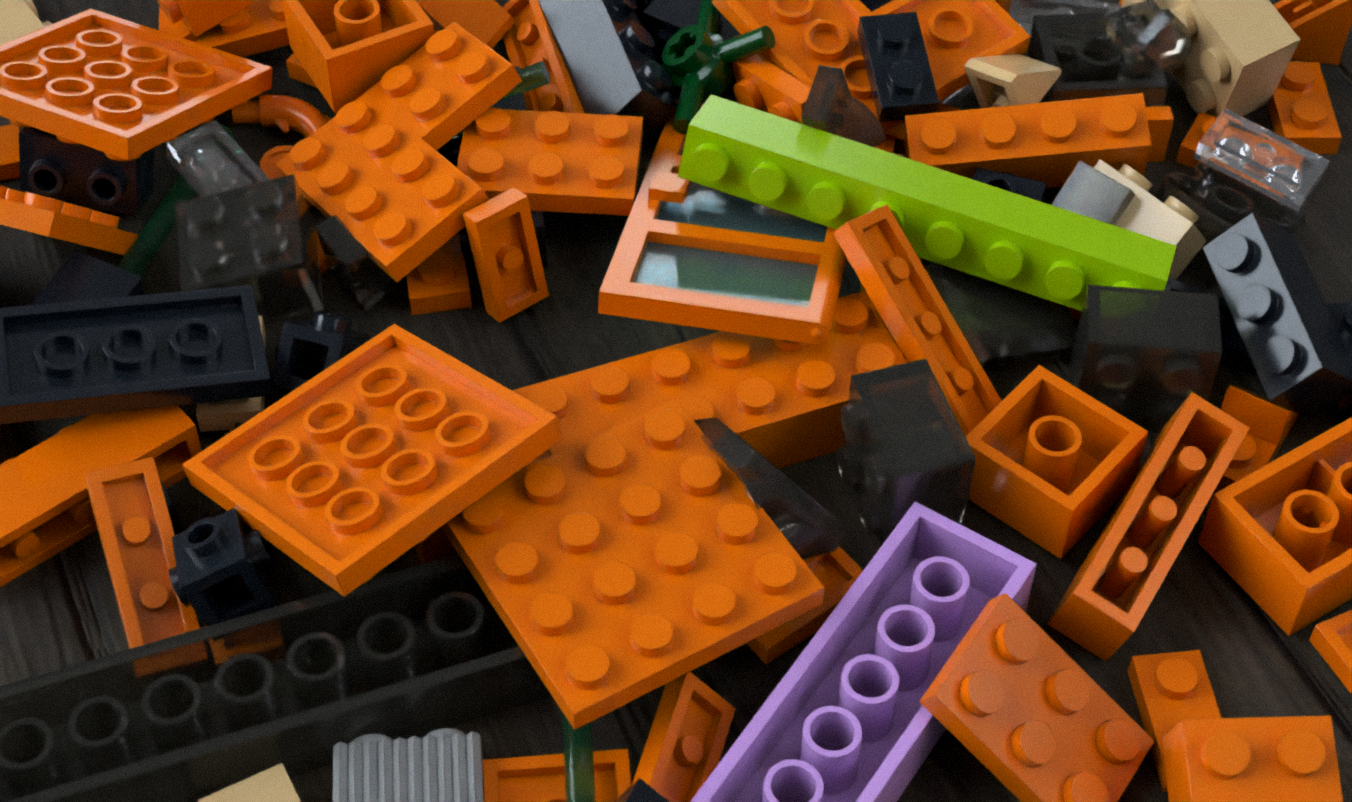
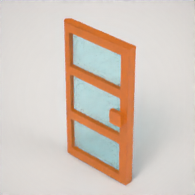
(720, 260)

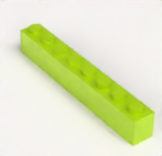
(940, 212)

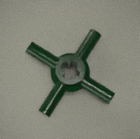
(702, 60)

